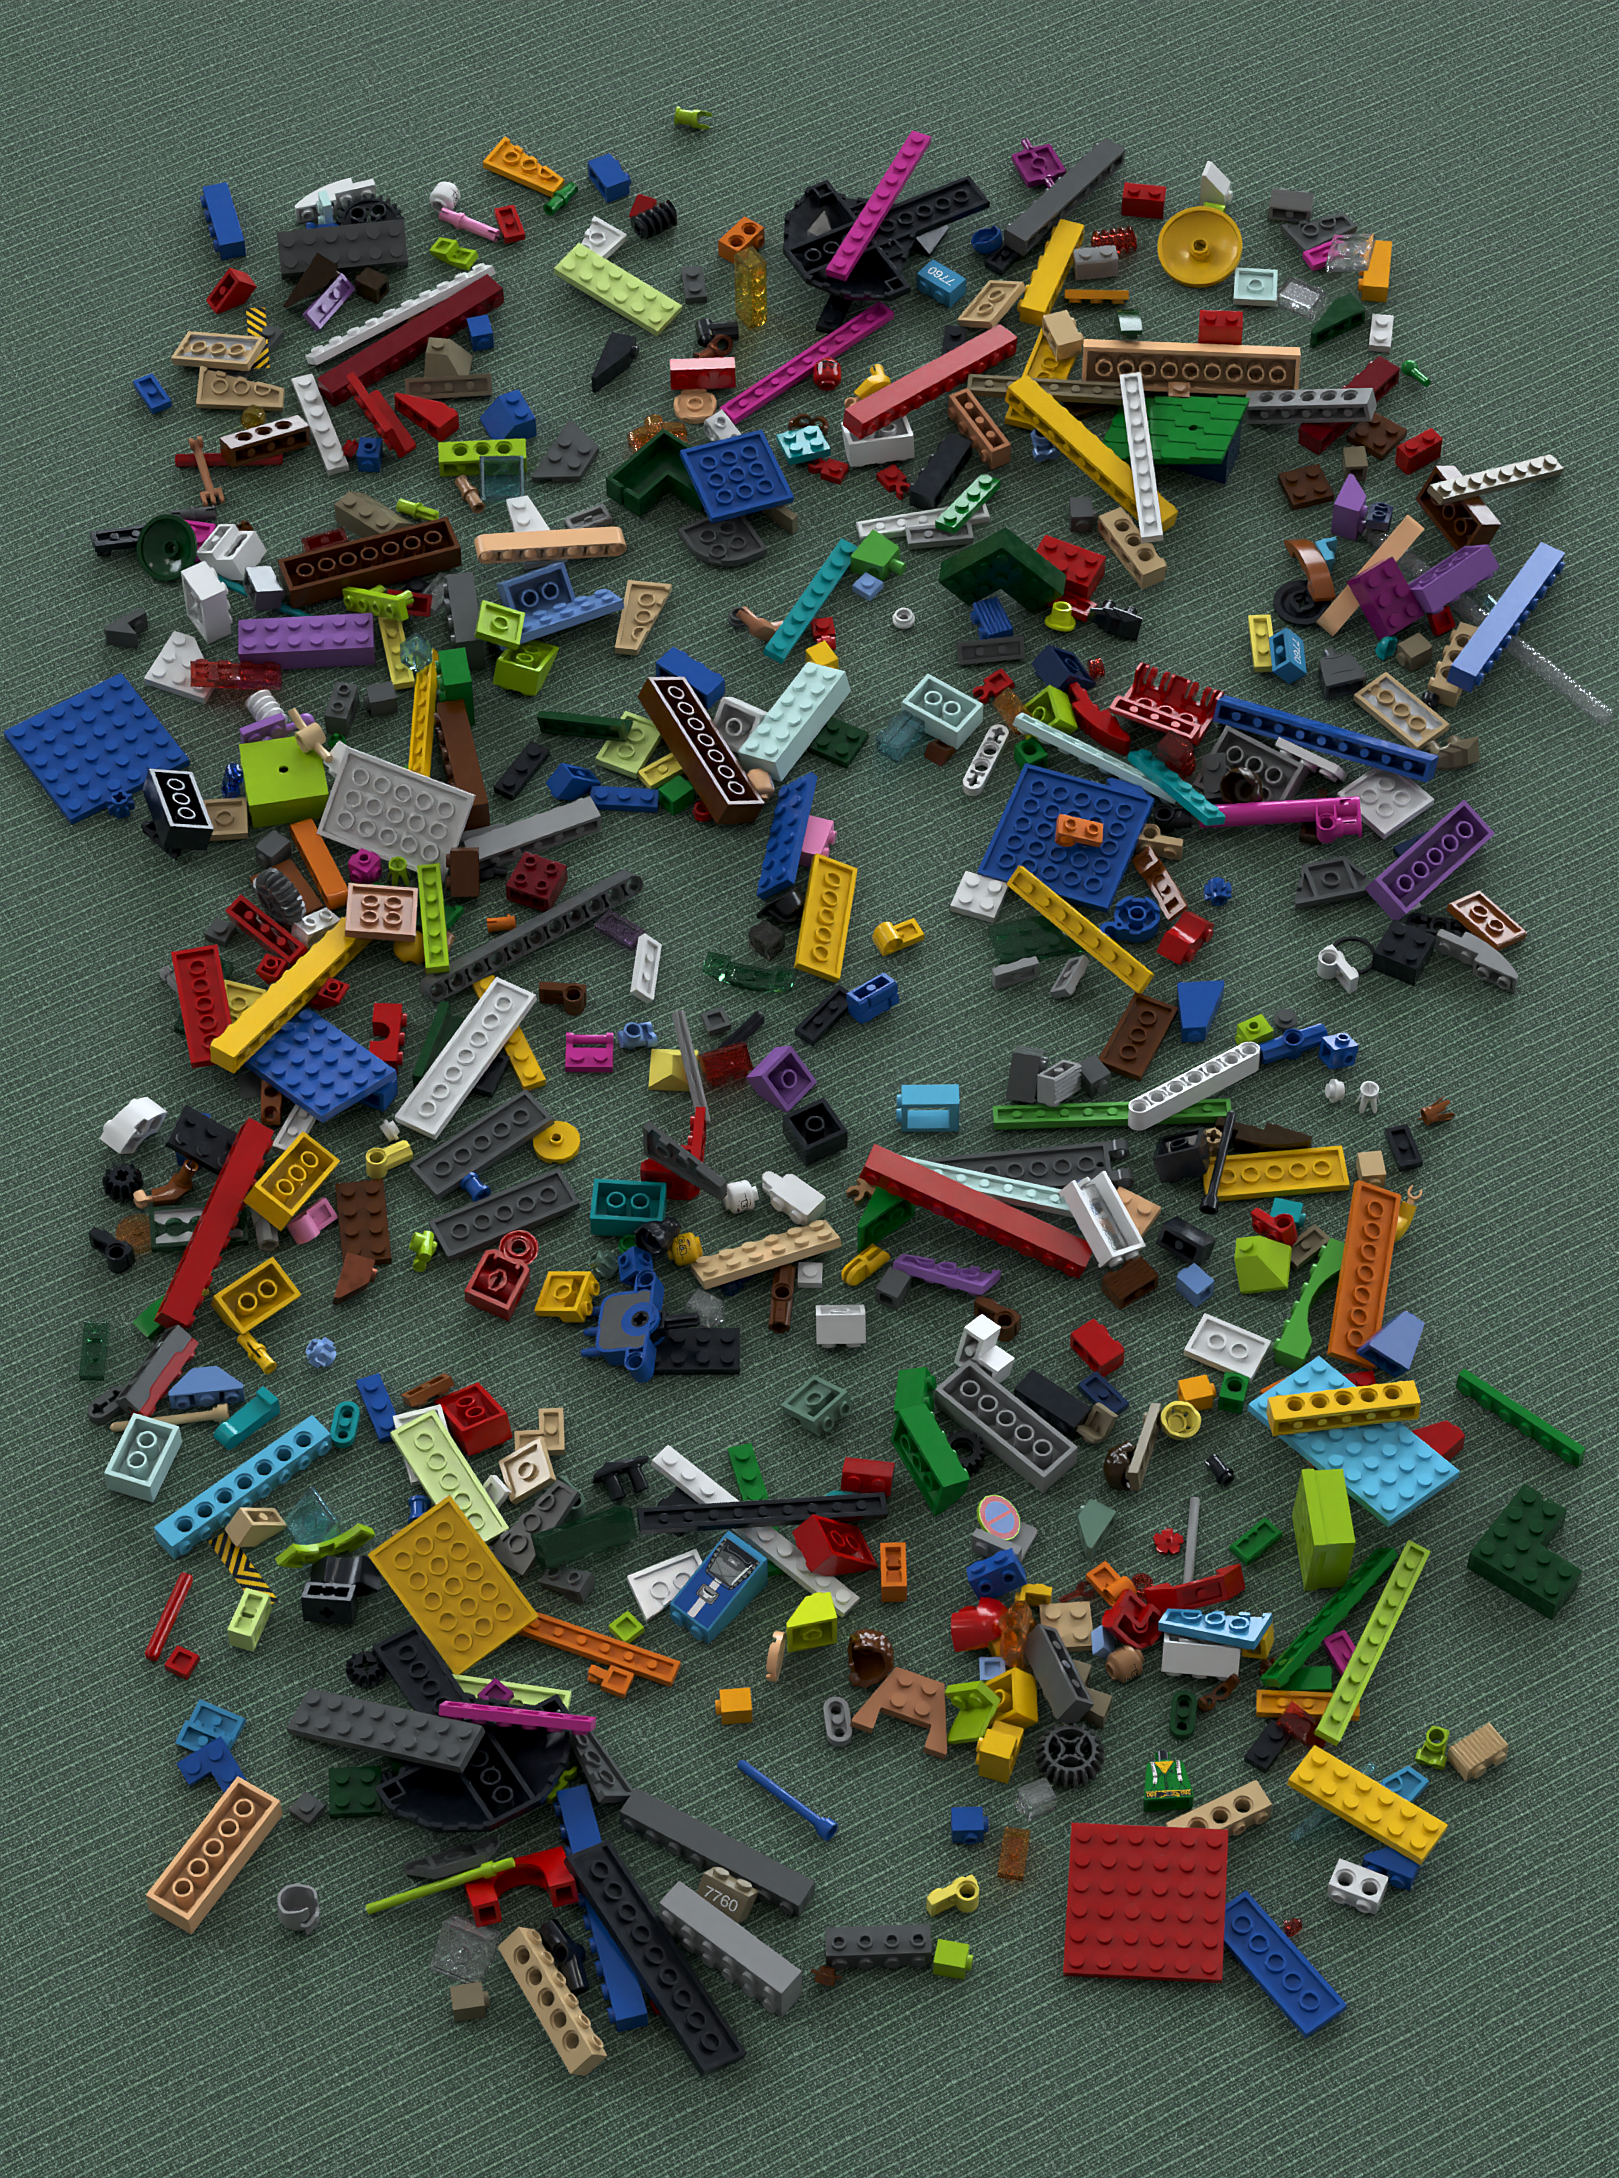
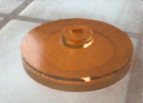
(135, 1231)

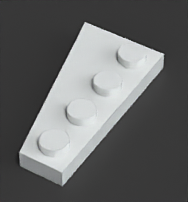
(527, 518)

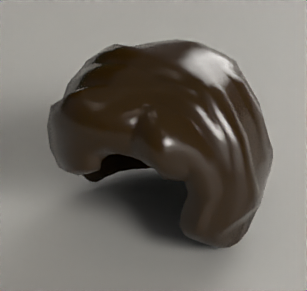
(1241, 786)
(1116, 1464)

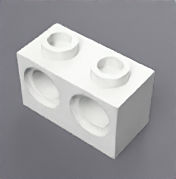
(1359, 1881)

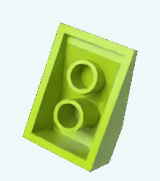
(525, 668)

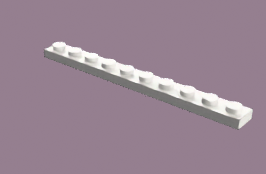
(392, 317)
(1141, 458)
(763, 1539)

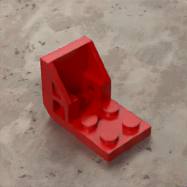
(677, 1186)

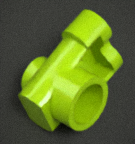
(424, 1248)
(1432, 1753)

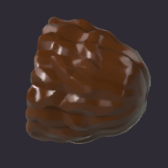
(869, 1657)

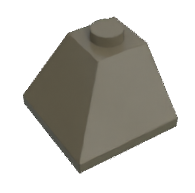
(446, 358)

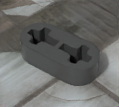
(106, 1404)

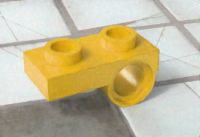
(894, 938)

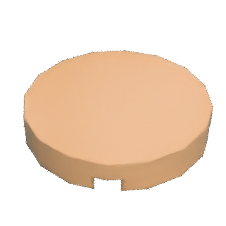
(694, 405)
(775, 1656)

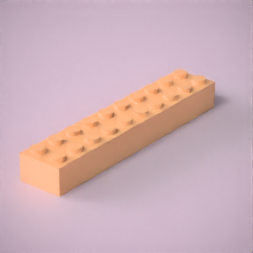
(1204, 366)

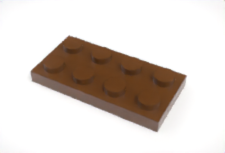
(1138, 1036)
(364, 1220)

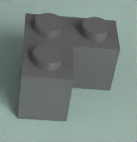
(1023, 1073)

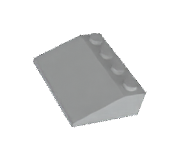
(1279, 773)

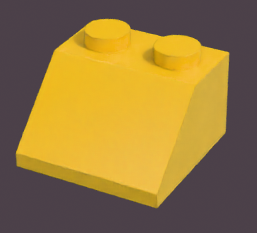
(1017, 1698)

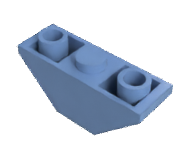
(205, 1388)

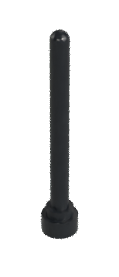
(1209, 1203)

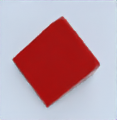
(641, 204)

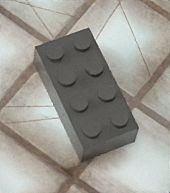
(463, 617)

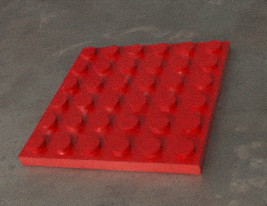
(1146, 1902)

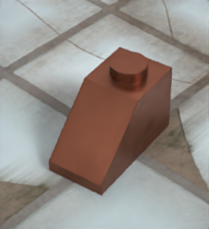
(354, 1277)

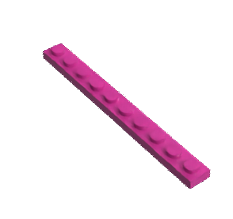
(878, 206)
(803, 364)

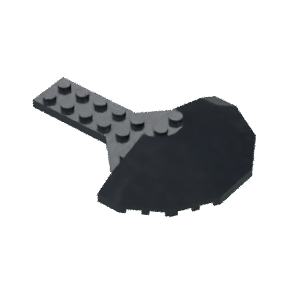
(825, 217)
(508, 1770)

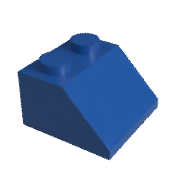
(509, 418)

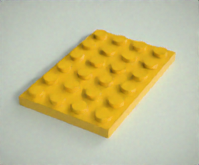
(453, 1586)

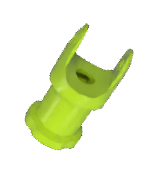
(691, 118)

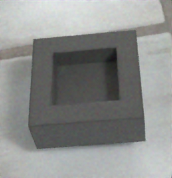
(220, 932)
(715, 1021)
(307, 1809)

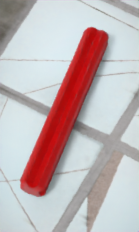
(168, 1616)

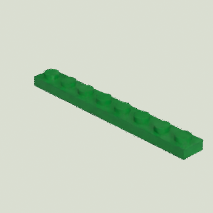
(1329, 1617)

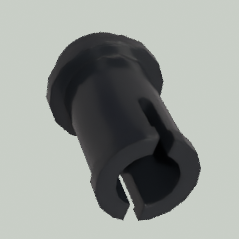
(1218, 1468)

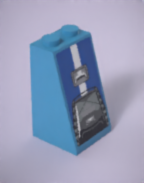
(720, 1588)

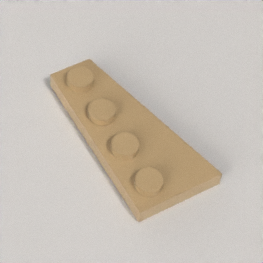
(228, 392)
(642, 606)

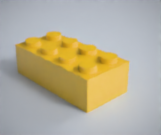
(291, 1181)

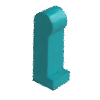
(248, 1419)

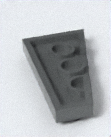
(678, 1160)
(516, 1545)
(601, 1771)

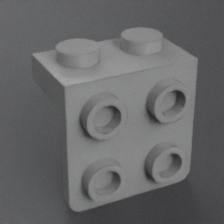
(989, 1544)

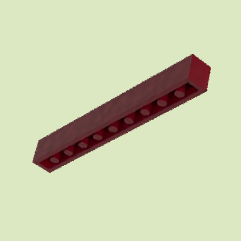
(411, 339)

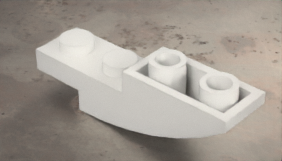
(338, 193)

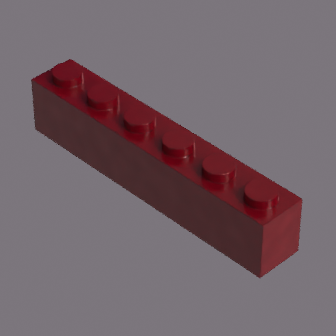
(1379, 375)

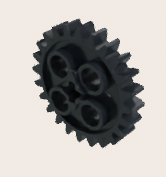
(374, 206)

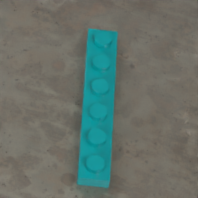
(1176, 787)

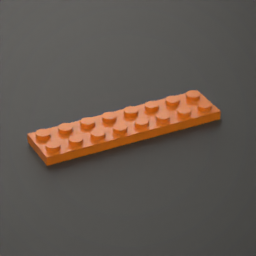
(1364, 1271)

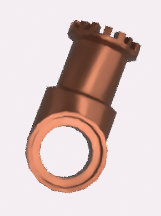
(712, 349)

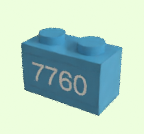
(941, 283)
(1287, 656)

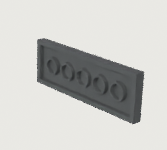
(482, 1144)
(506, 1211)

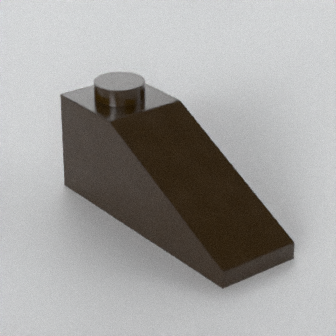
(315, 277)

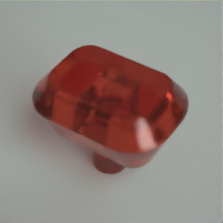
(1292, 1927)

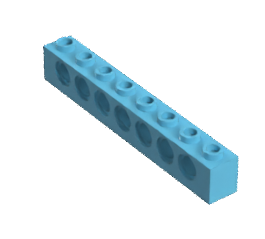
(229, 1488)

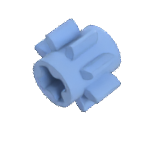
(321, 1352)

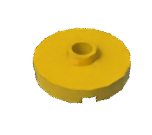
(557, 1151)

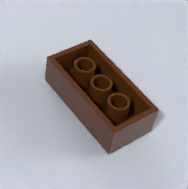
(1463, 521)

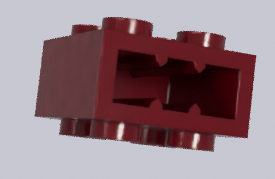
(536, 882)

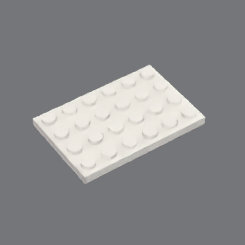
(394, 811)

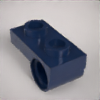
(1379, 516)

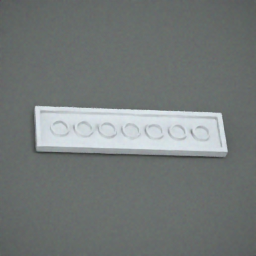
(465, 1058)

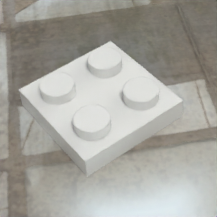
(979, 897)

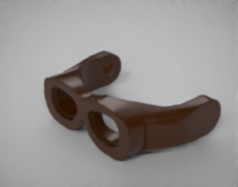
(796, 422)
(1228, 1686)

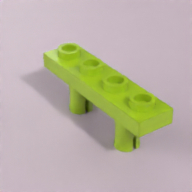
(377, 602)

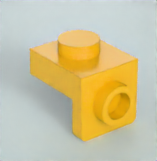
(1035, 1594)

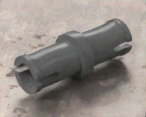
(196, 514)

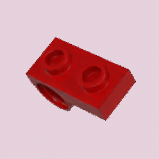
(1277, 1228)

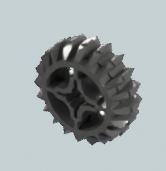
(279, 897)
(1069, 1767)

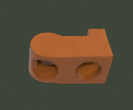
(271, 1105)

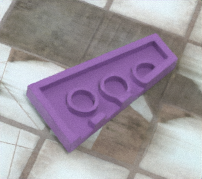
(948, 1274)

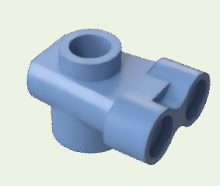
(1043, 447)
(637, 1035)

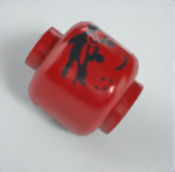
(827, 374)

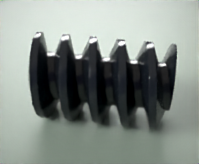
(654, 219)

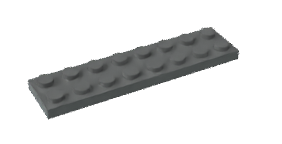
(386, 1730)

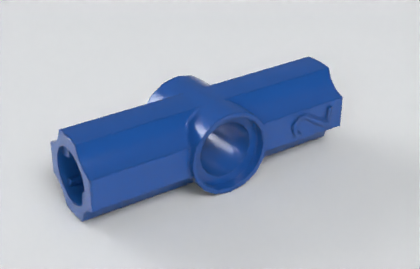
(1292, 1043)

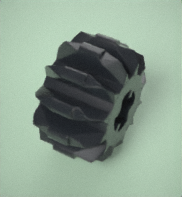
(122, 1182)

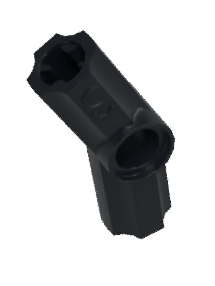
(566, 1955)

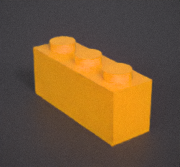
(1376, 280)

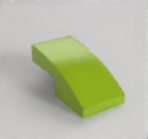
(450, 253)

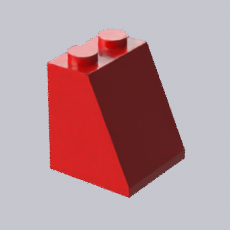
(1220, 327)

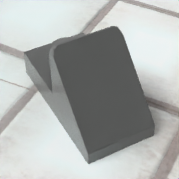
(124, 630)

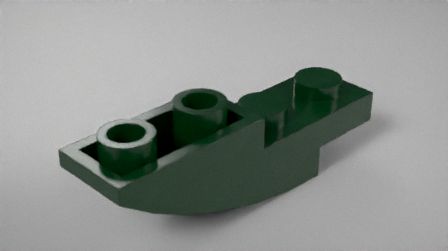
(1128, 323)

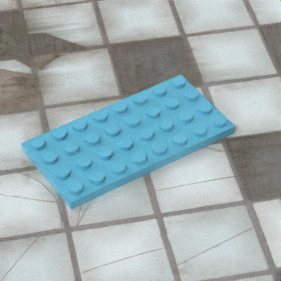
(1381, 1463)

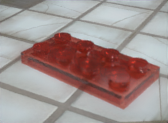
(235, 675)

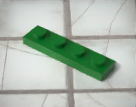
(967, 504)

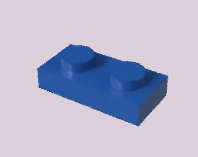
(152, 393)

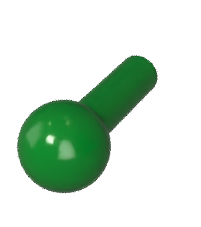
(1410, 368)

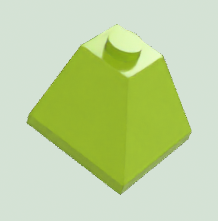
(1262, 1264)

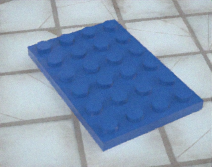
(319, 1066)

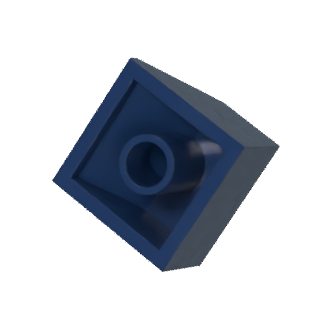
(1061, 669)

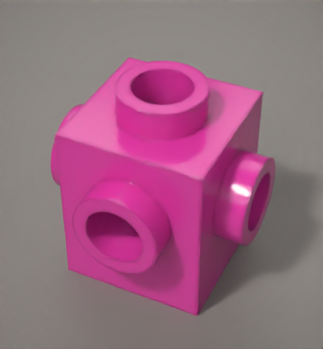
(365, 867)

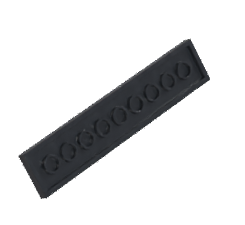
(655, 1958)

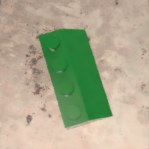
(929, 1457)

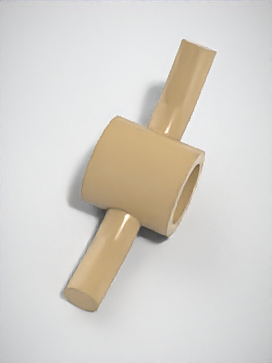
(310, 736)

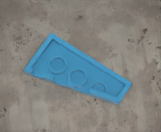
(1216, 1626)

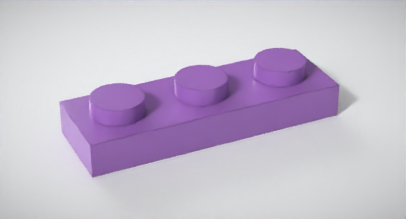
(328, 302)

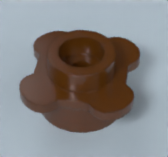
(825, 1975)

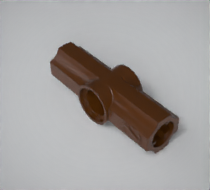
(782, 1298)

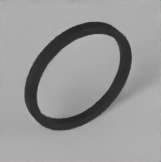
(1359, 939)

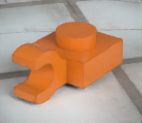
(614, 1681)

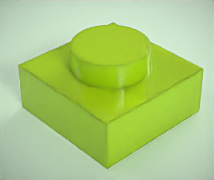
(626, 1628)

